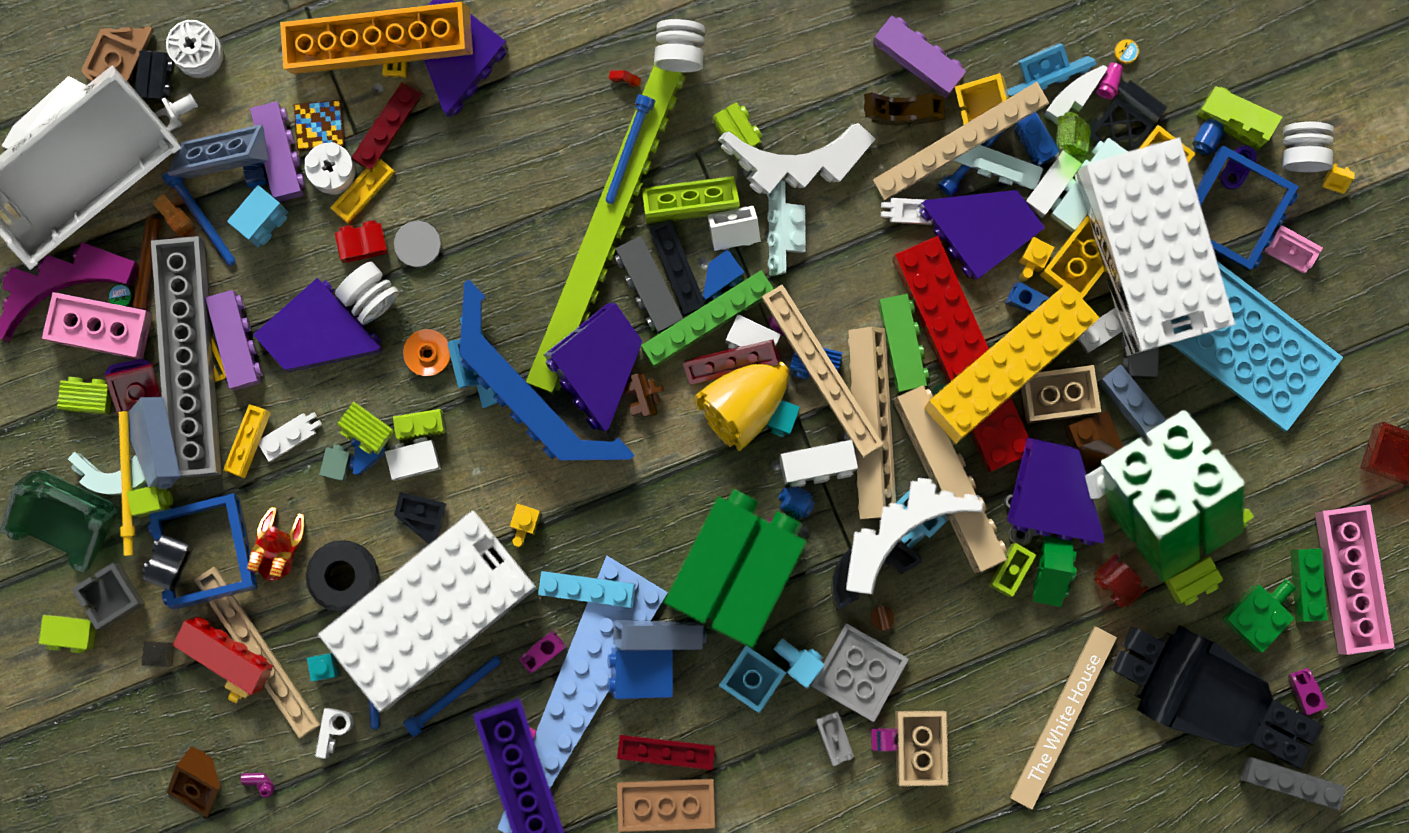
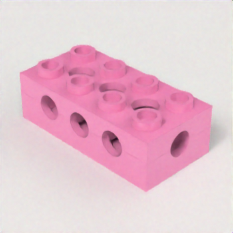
(89, 312)

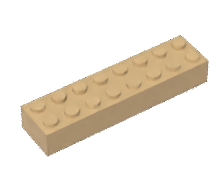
(947, 472)

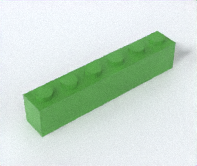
(706, 319)

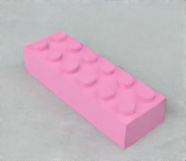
(1354, 580)

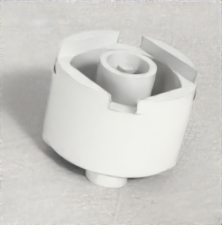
(317, 168)

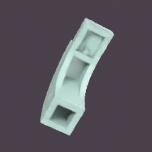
(106, 483)

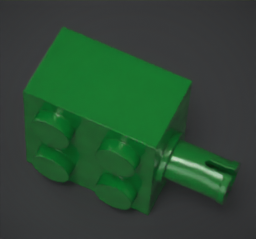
(1260, 615)

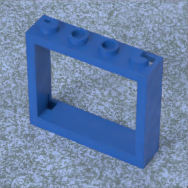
(1277, 218)
(241, 546)

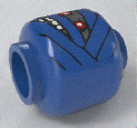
(796, 502)

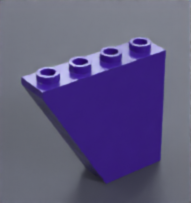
(458, 76)
(981, 227)
(316, 331)
(596, 363)
(1054, 494)

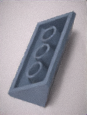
(220, 152)

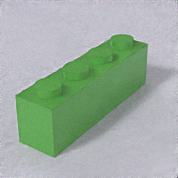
(902, 343)

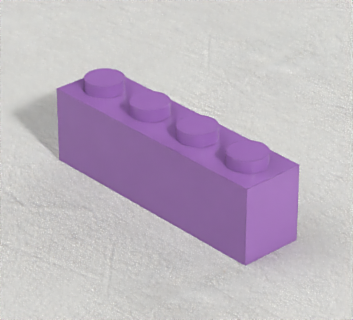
(919, 56)
(283, 162)
(233, 340)

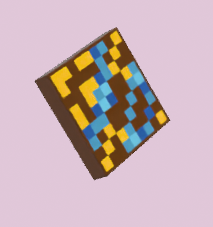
(318, 124)

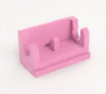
(1293, 249)

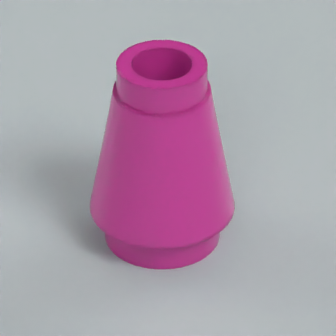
(1110, 81)

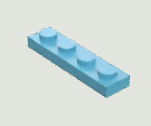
(586, 589)

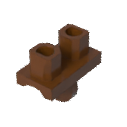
(647, 395)

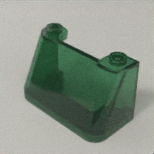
(59, 516)

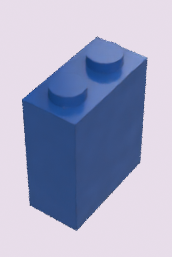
(640, 673)

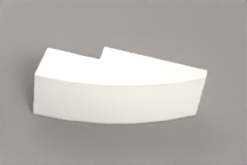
(1075, 94)
(1053, 184)

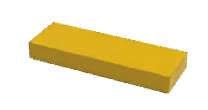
(362, 191)
(247, 441)

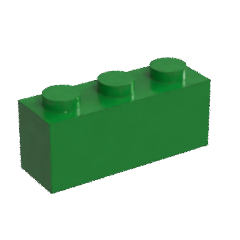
(1309, 585)

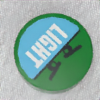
(120, 295)

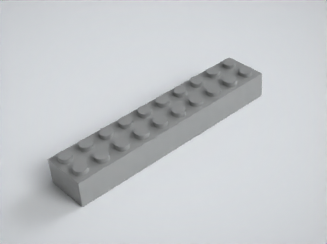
(186, 353)

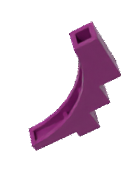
(54, 275)

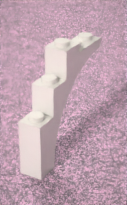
(769, 168)
(924, 504)

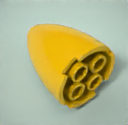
(743, 401)

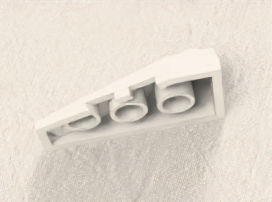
(43, 109)

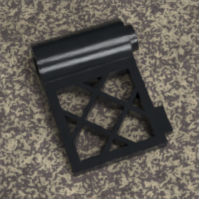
(1134, 102)

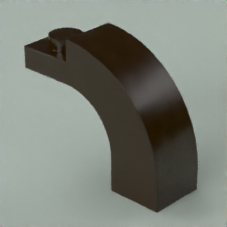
(905, 110)

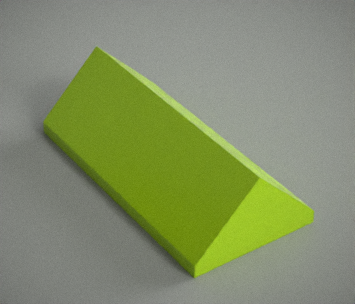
(689, 199)

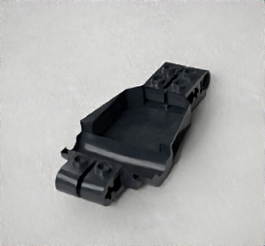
(1211, 695)

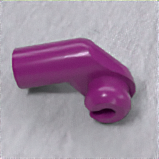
(261, 781)

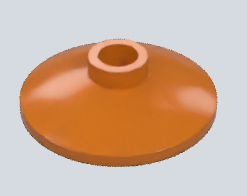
(416, 346)

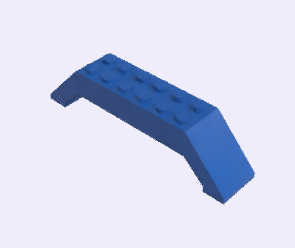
(519, 396)

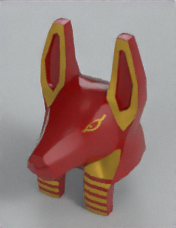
(274, 548)

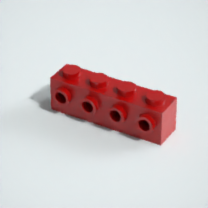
(223, 655)

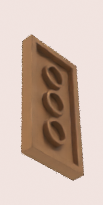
(665, 805)

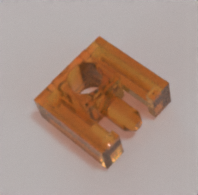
(174, 216)

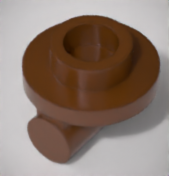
(882, 618)

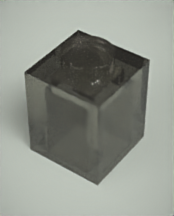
(157, 654)

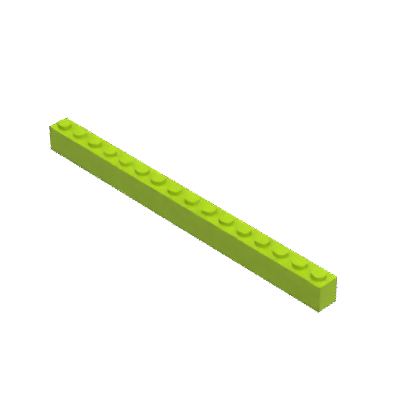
(606, 228)

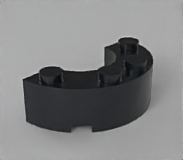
(900, 559)

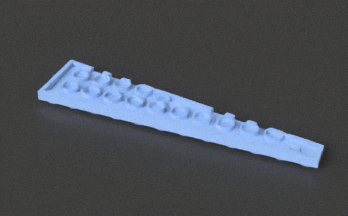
(586, 672)

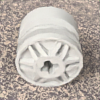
(679, 45)
(206, 55)
(1308, 147)
(363, 289)

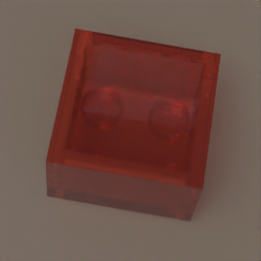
(1388, 453)

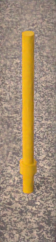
(128, 529)

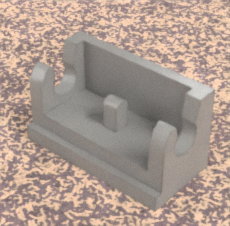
(834, 738)

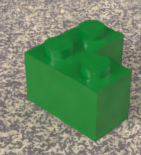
(1054, 571)

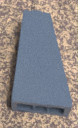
(153, 442)
(658, 635)

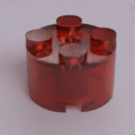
(1120, 581)

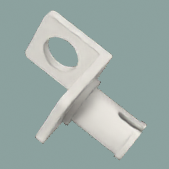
(176, 109)

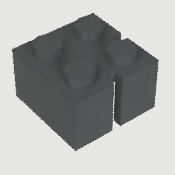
(111, 597)

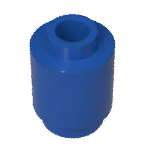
(1208, 137)

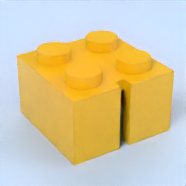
(981, 96)

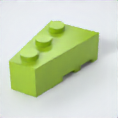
(1240, 117)

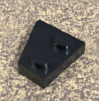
(421, 515)

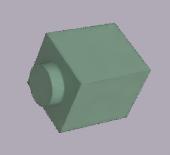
(336, 463)

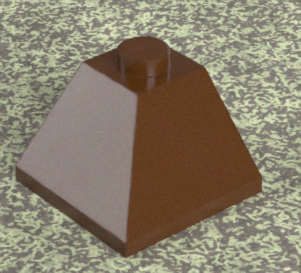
(1094, 438)
(195, 781)

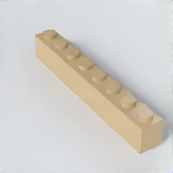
(871, 392)

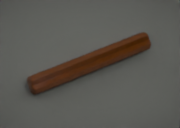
(145, 265)

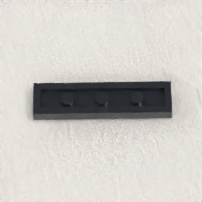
(677, 267)

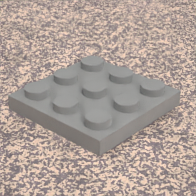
(859, 672)

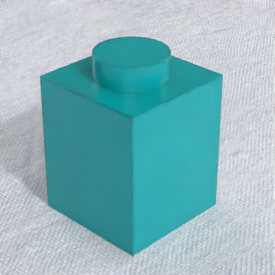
(783, 419)
(322, 667)

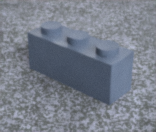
(1131, 401)

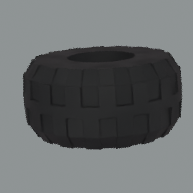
(319, 571)

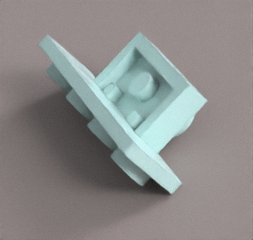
(1006, 167)
(785, 229)

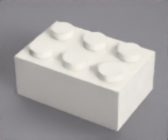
(818, 464)

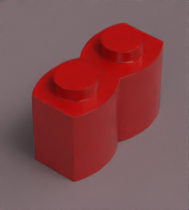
(361, 242)

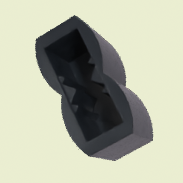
(167, 563)

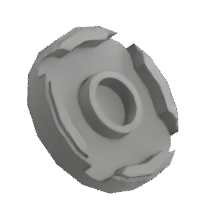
(417, 244)

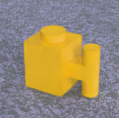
(1034, 258)
(525, 521)

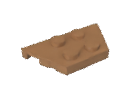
(117, 49)

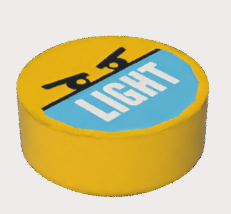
(1126, 51)

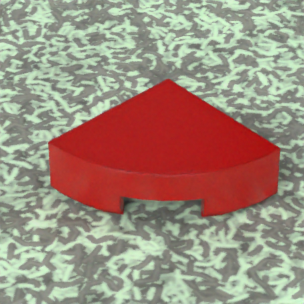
(622, 75)

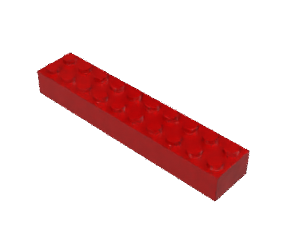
(957, 342)

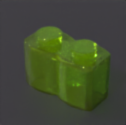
(1073, 134)

